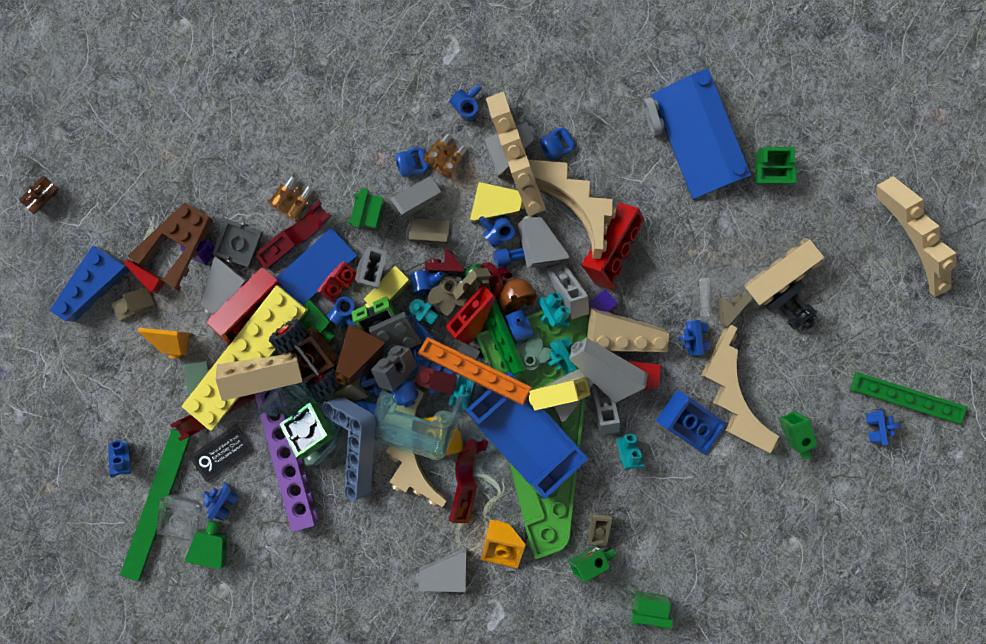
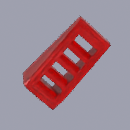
(147, 278)

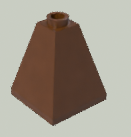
(358, 355)

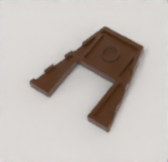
(185, 227)

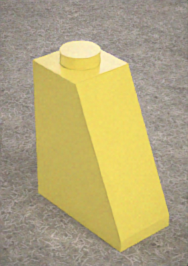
(495, 201)
(391, 286)
(559, 393)

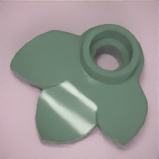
(533, 349)

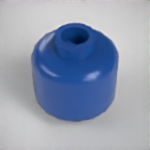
(406, 393)

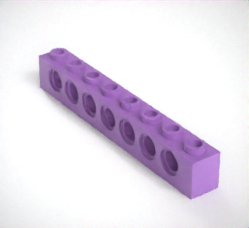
(286, 481)

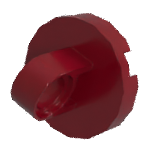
(496, 280)

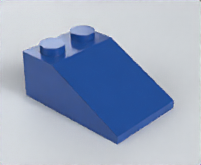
(691, 422)

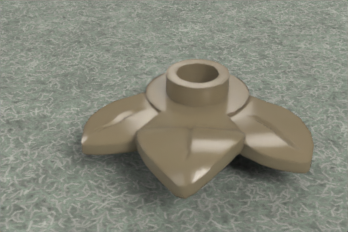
(444, 298)

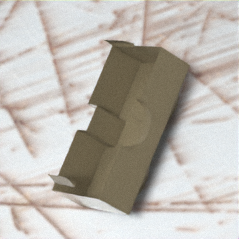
(470, 284)

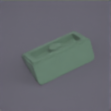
(194, 374)

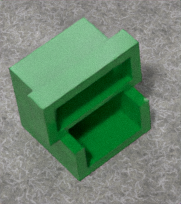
(775, 165)
(367, 211)
(651, 610)

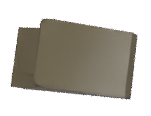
(133, 303)
(729, 312)
(599, 529)

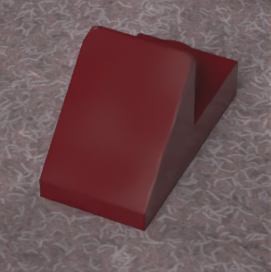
(450, 264)
(436, 380)

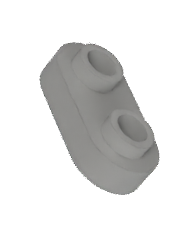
(655, 123)

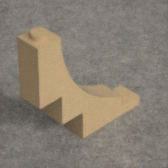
(723, 371)

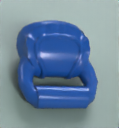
(552, 145)
(407, 164)

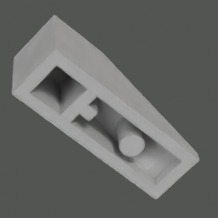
(571, 291)
(605, 411)

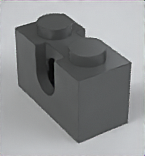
(387, 369)

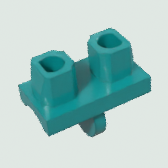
(423, 311)
(553, 312)
(560, 355)
(463, 389)
(629, 452)

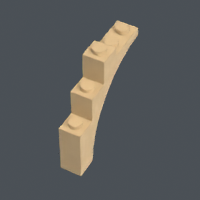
(515, 154)
(593, 212)
(923, 232)
(409, 472)

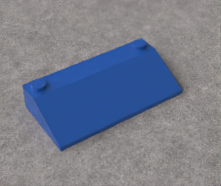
(701, 134)
(527, 440)

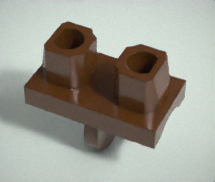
(38, 194)

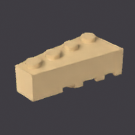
(784, 272)
(625, 334)
(257, 375)

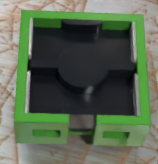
(372, 315)
(307, 430)

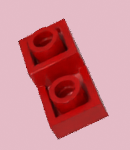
(338, 279)

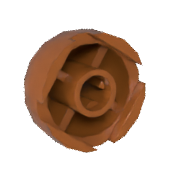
(515, 294)

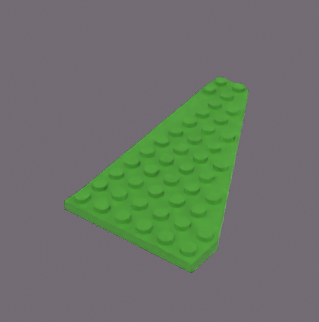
(546, 519)

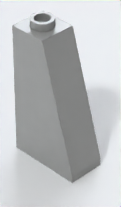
(608, 371)

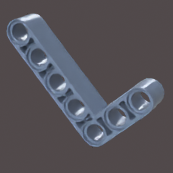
(360, 446)

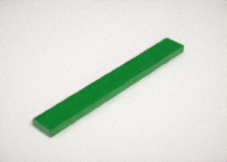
(147, 525)

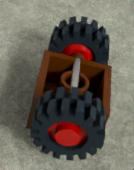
(313, 353)

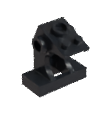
(805, 318)

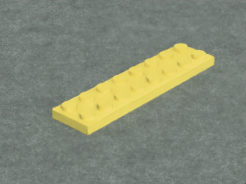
(249, 344)

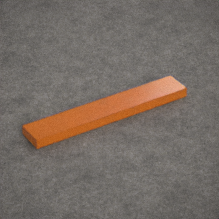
(475, 371)

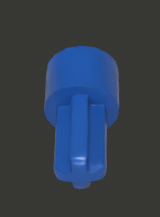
(504, 257)

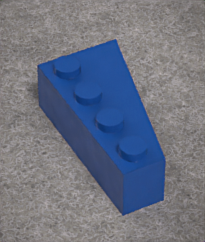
(88, 283)

